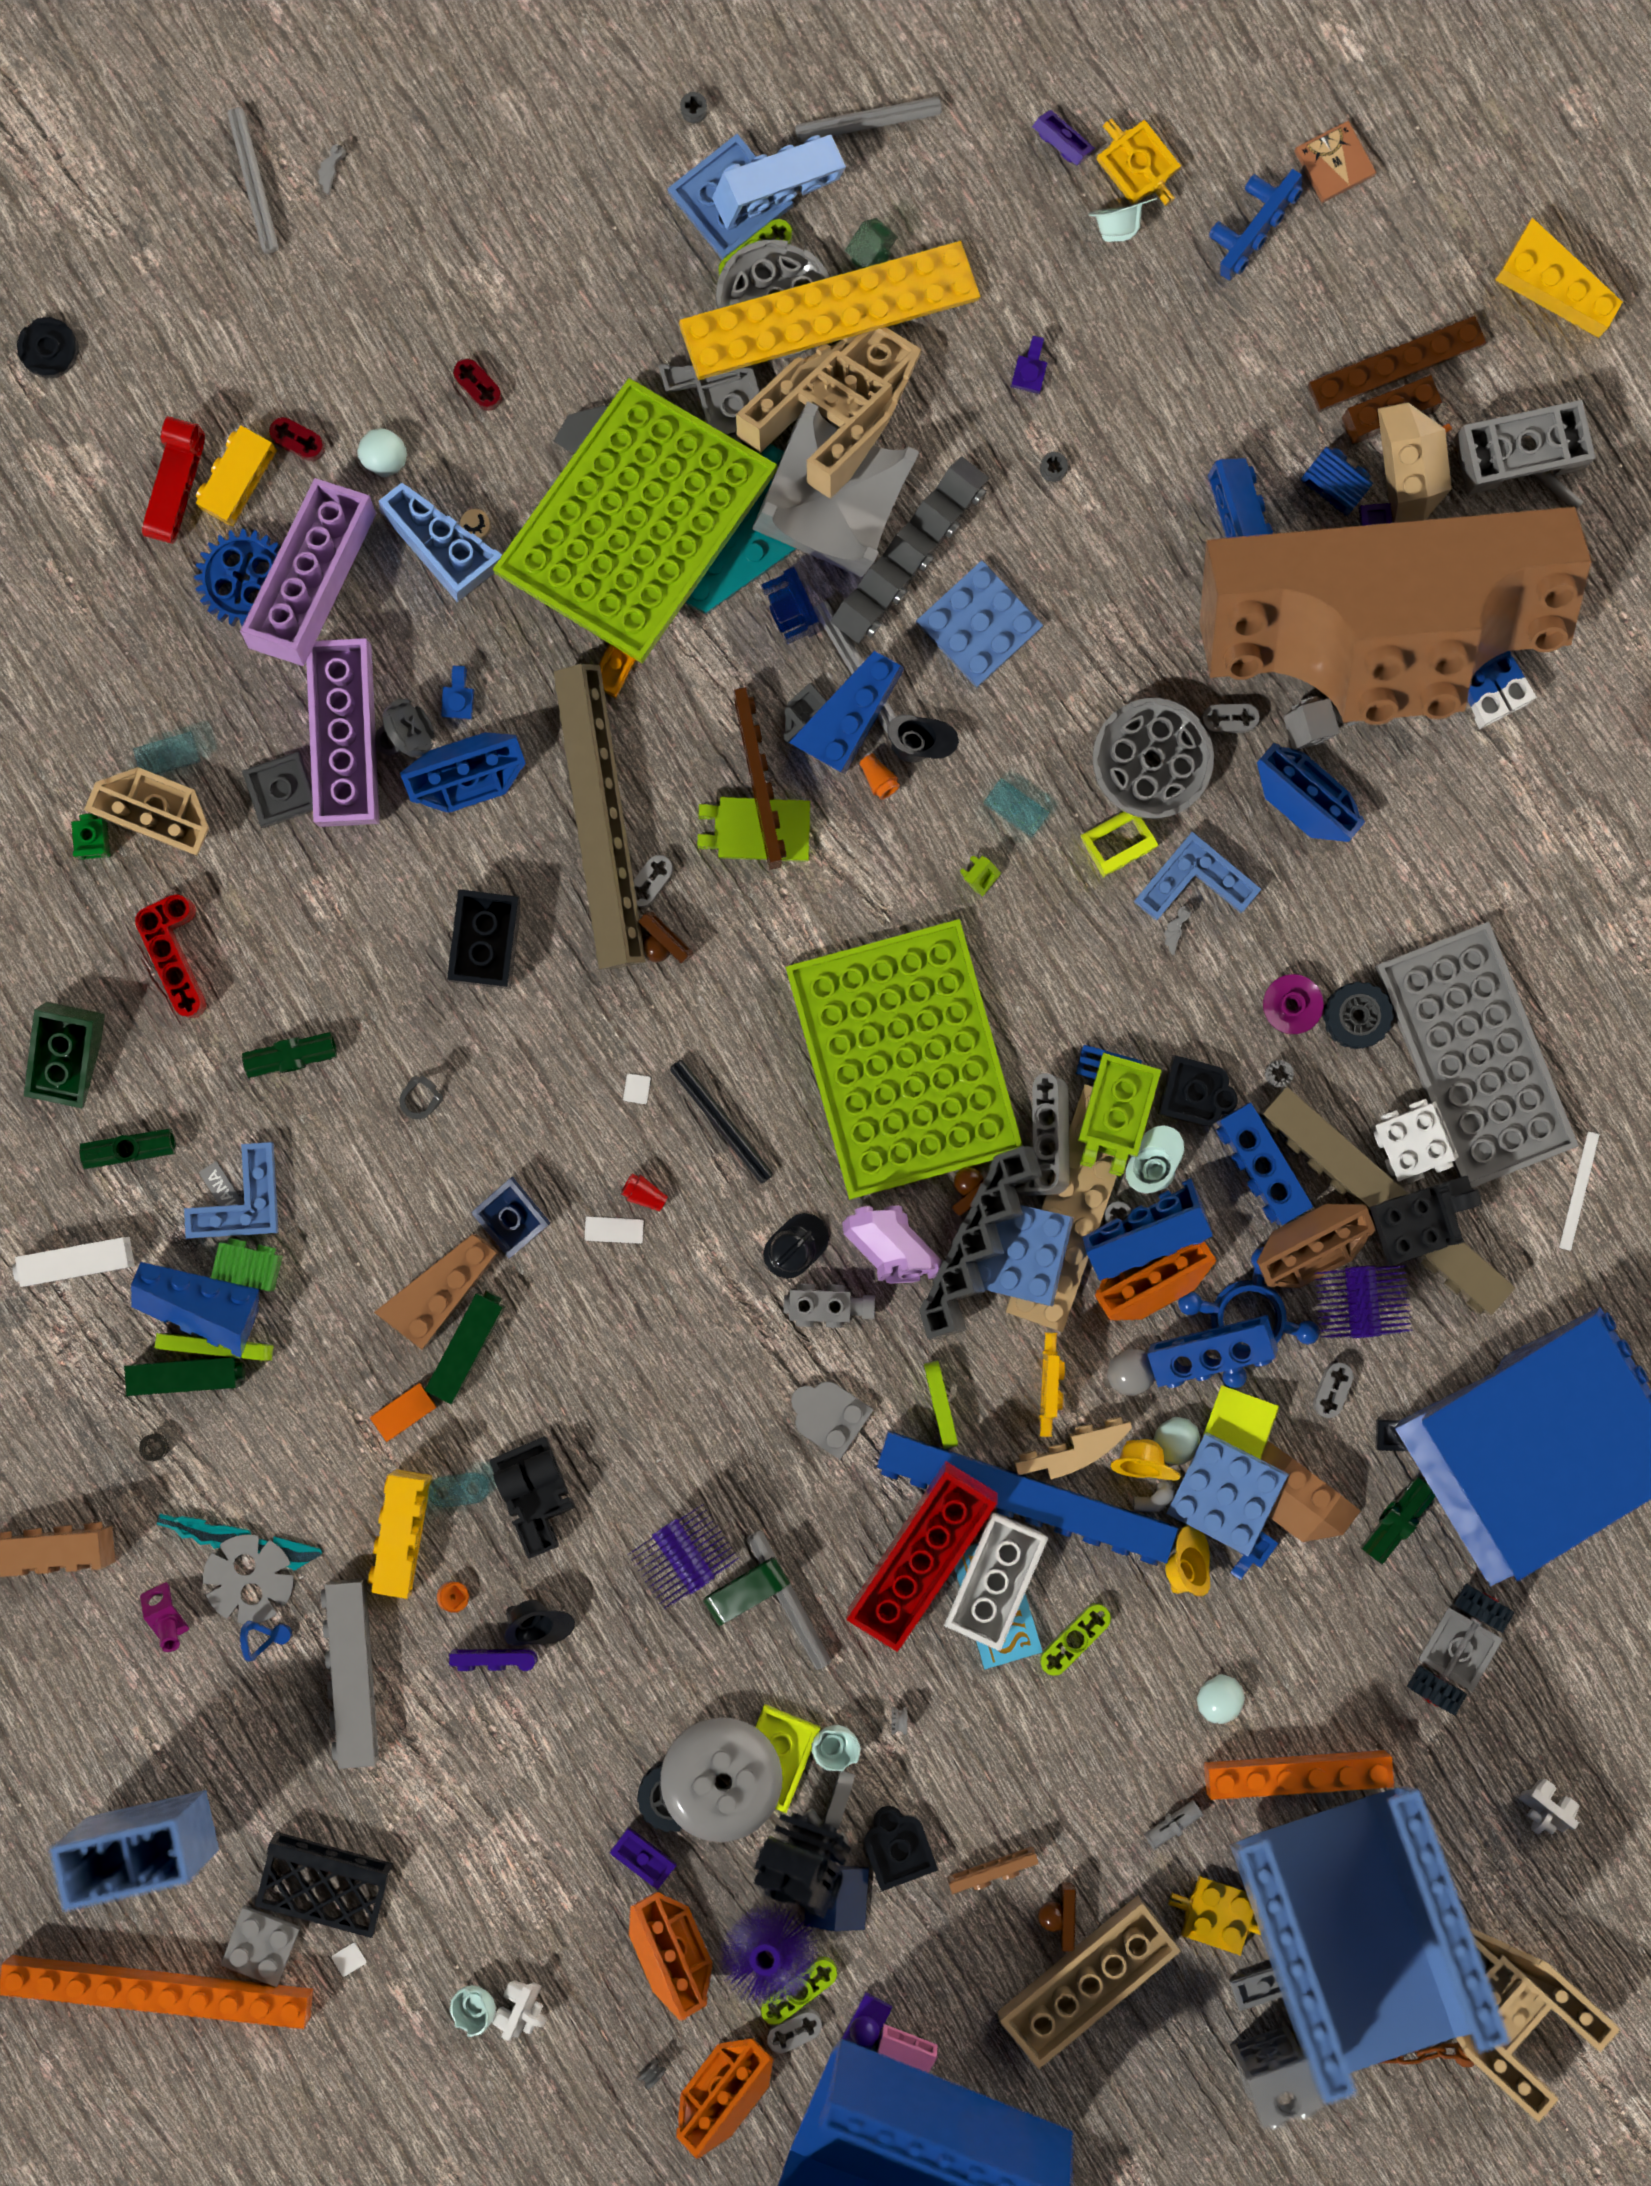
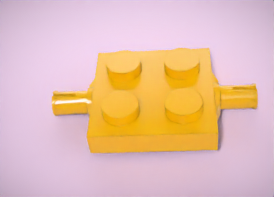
(1138, 162)
(1051, 1398)
(1217, 1915)

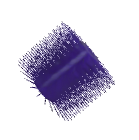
(1363, 1302)
(684, 1557)
(764, 1966)

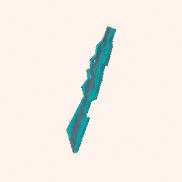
(205, 1534)

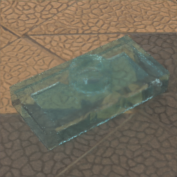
(168, 754)

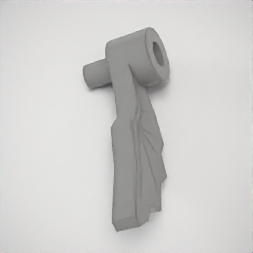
(328, 171)
(1174, 929)

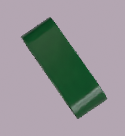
(746, 1591)

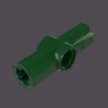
(289, 1055)
(109, 1151)
(1398, 1520)

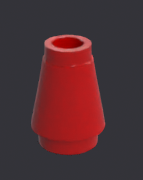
(644, 1193)

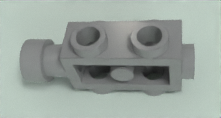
(819, 1305)

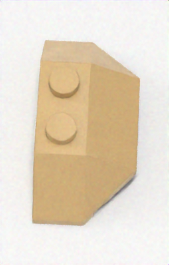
(1413, 462)
(151, 808)

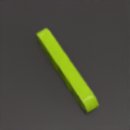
(199, 1345)

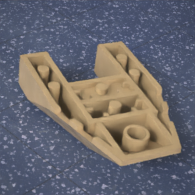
(854, 387)
(1524, 1994)

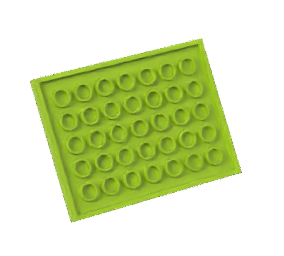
(635, 519)
(904, 1058)

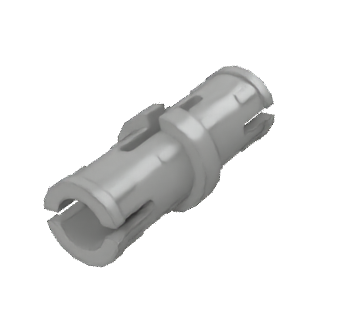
(1173, 1825)

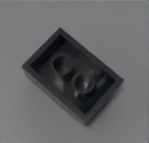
(484, 939)

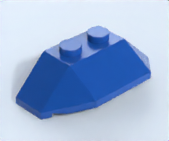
(464, 772)
(1308, 795)

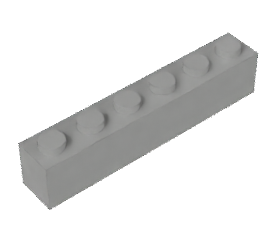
(351, 1673)

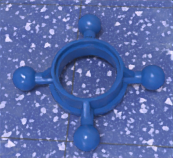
(1190, 1304)

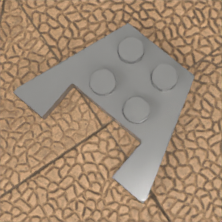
(720, 395)

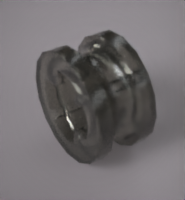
(145, 1442)

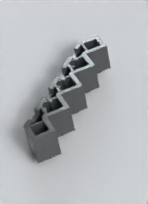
(911, 550)
(977, 1241)

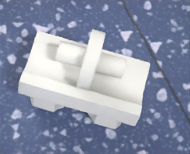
(1547, 1814)
(513, 2021)

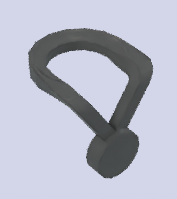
(437, 1099)

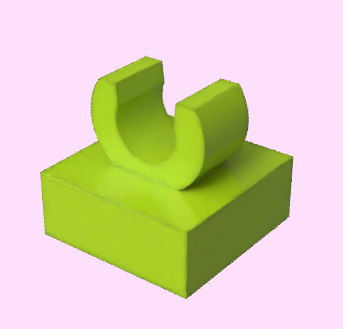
(981, 875)

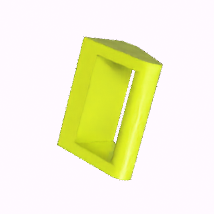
(1128, 855)

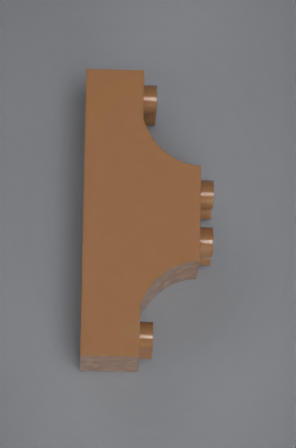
(1393, 611)

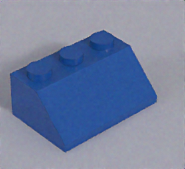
(1237, 499)

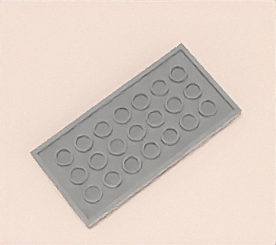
(1477, 1054)

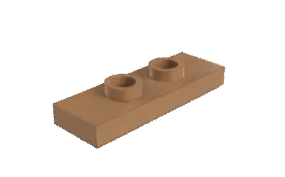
(981, 1875)

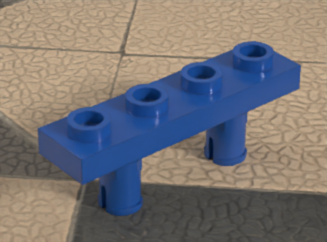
(1255, 235)

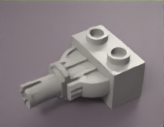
(1313, 722)

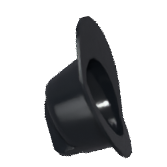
(921, 738)
(796, 1245)
(535, 1624)

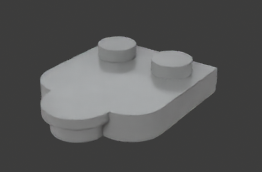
(829, 1416)

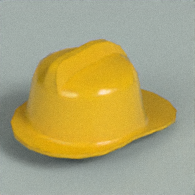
(1143, 1460)
(1190, 1563)

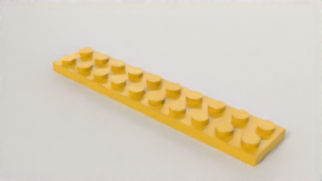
(829, 310)

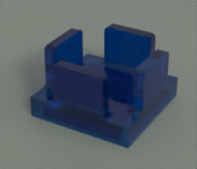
(791, 606)

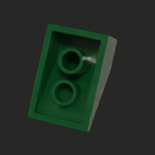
(62, 1053)

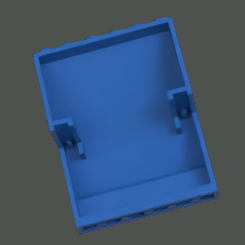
(1539, 1447)

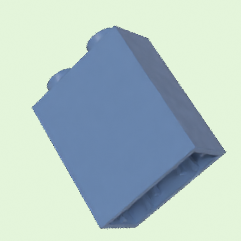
(134, 1850)

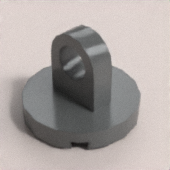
(407, 729)

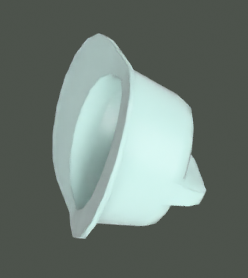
(1119, 222)
(1156, 1161)

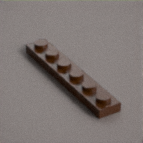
(1397, 363)
(757, 766)

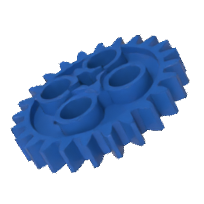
(216, 573)

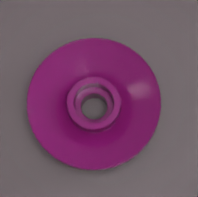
(1308, 1001)

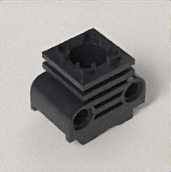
(802, 1864)

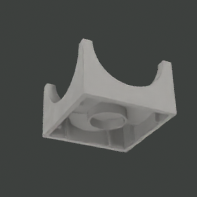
(851, 522)

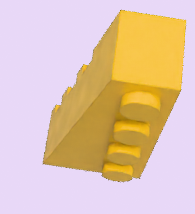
(1558, 281)
(400, 1533)

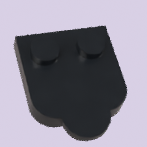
(1196, 1092)
(898, 1848)

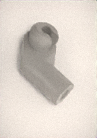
(1157, 1501)

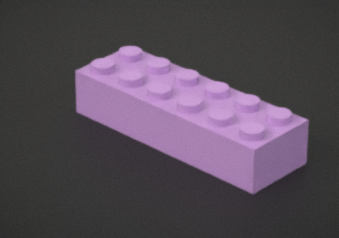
(308, 572)
(342, 733)

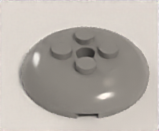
(764, 270)
(1161, 729)
(691, 1771)

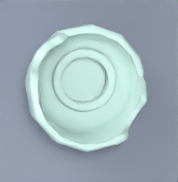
(382, 452)
(1178, 1440)
(1221, 1699)
(835, 1748)
(472, 2010)

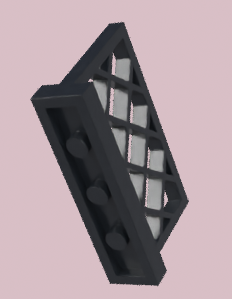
(324, 1859)

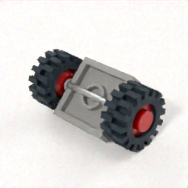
(1460, 1649)

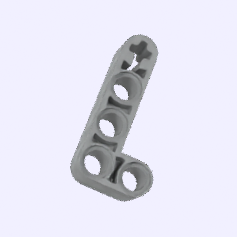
(1046, 1134)

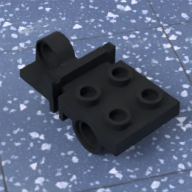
(1423, 1219)
(532, 1490)

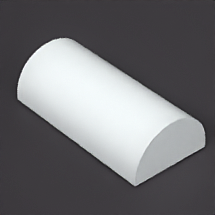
(996, 1581)

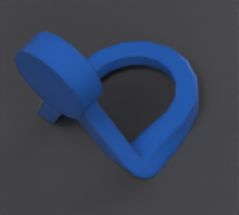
(280, 1634)

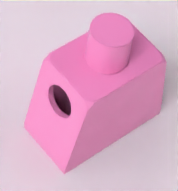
(907, 2048)

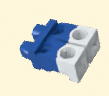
(1498, 690)

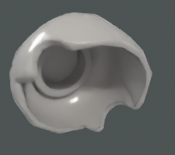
(1130, 1372)

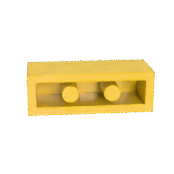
(235, 475)

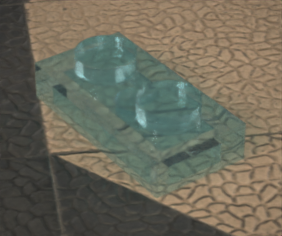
(1016, 807)

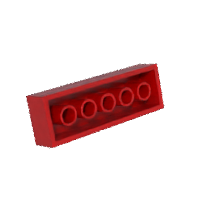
(922, 1556)

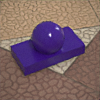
(867, 2021)

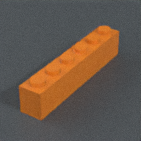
(1299, 1774)

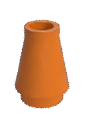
(880, 778)

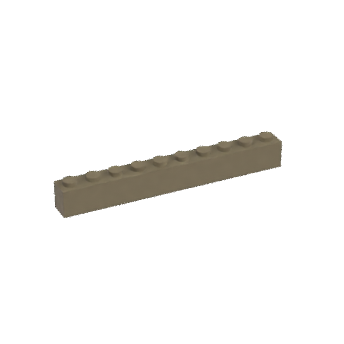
(599, 816)
(1369, 1186)

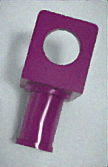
(163, 1617)

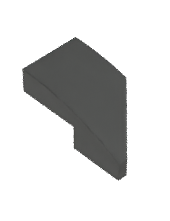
(577, 427)
(801, 710)

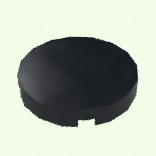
(47, 347)

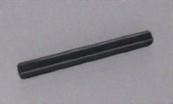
(721, 1121)

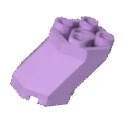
(891, 1244)

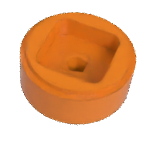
(452, 1596)

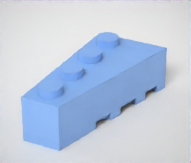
(777, 178)
(446, 548)

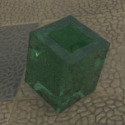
(871, 244)

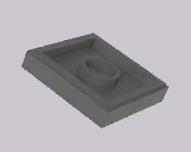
(279, 789)

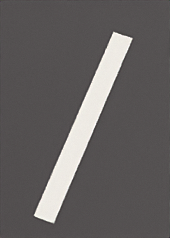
(1579, 1191)

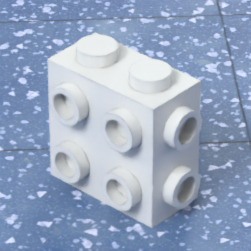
(1415, 1141)

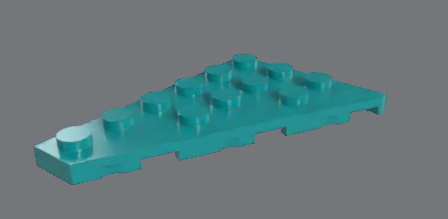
(742, 558)

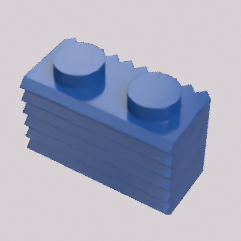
(1337, 480)

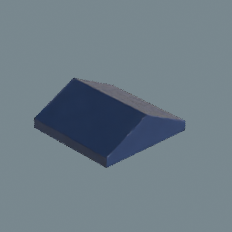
(510, 1217)
(850, 1905)

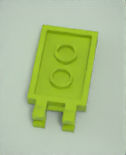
(740, 834)
(1117, 1111)

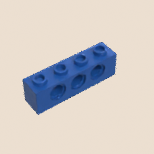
(1294, 1199)
(1254, 1332)

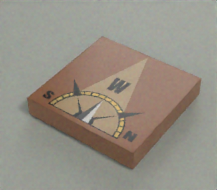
(1335, 161)

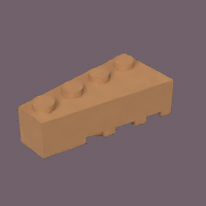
(433, 1297)
(56, 1549)

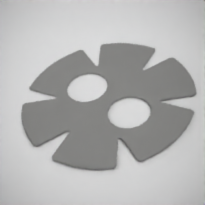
(228, 1596)

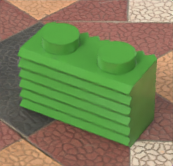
(246, 1265)

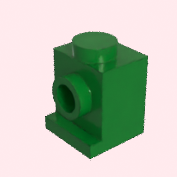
(95, 847)

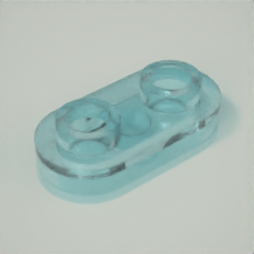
(458, 1489)

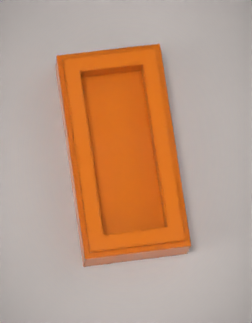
(403, 1412)

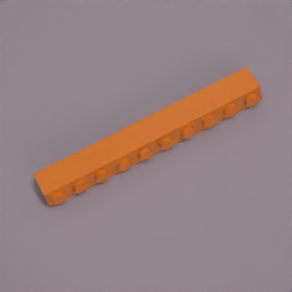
(156, 1991)

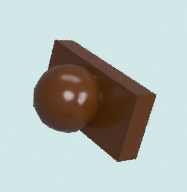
(662, 941)
(966, 1183)
(1061, 1916)

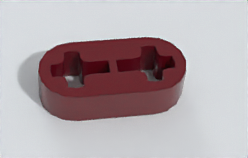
(483, 380)
(293, 445)

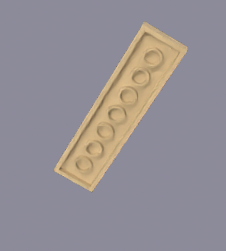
(1086, 1202)

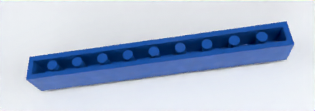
(1035, 1500)

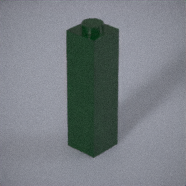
(465, 1346)
(183, 1376)

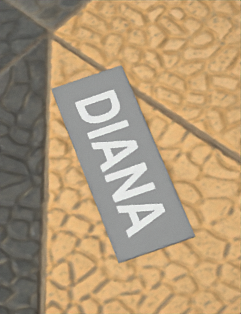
(220, 1185)

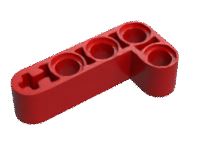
(174, 479)
(175, 959)

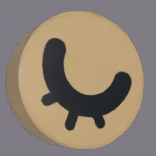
(476, 522)

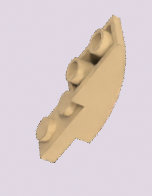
(1087, 1446)

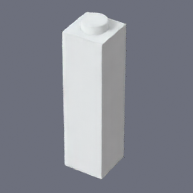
(73, 1262)

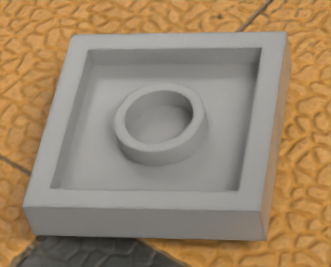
(260, 1946)

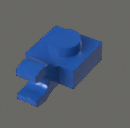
(458, 700)
(1262, 1550)

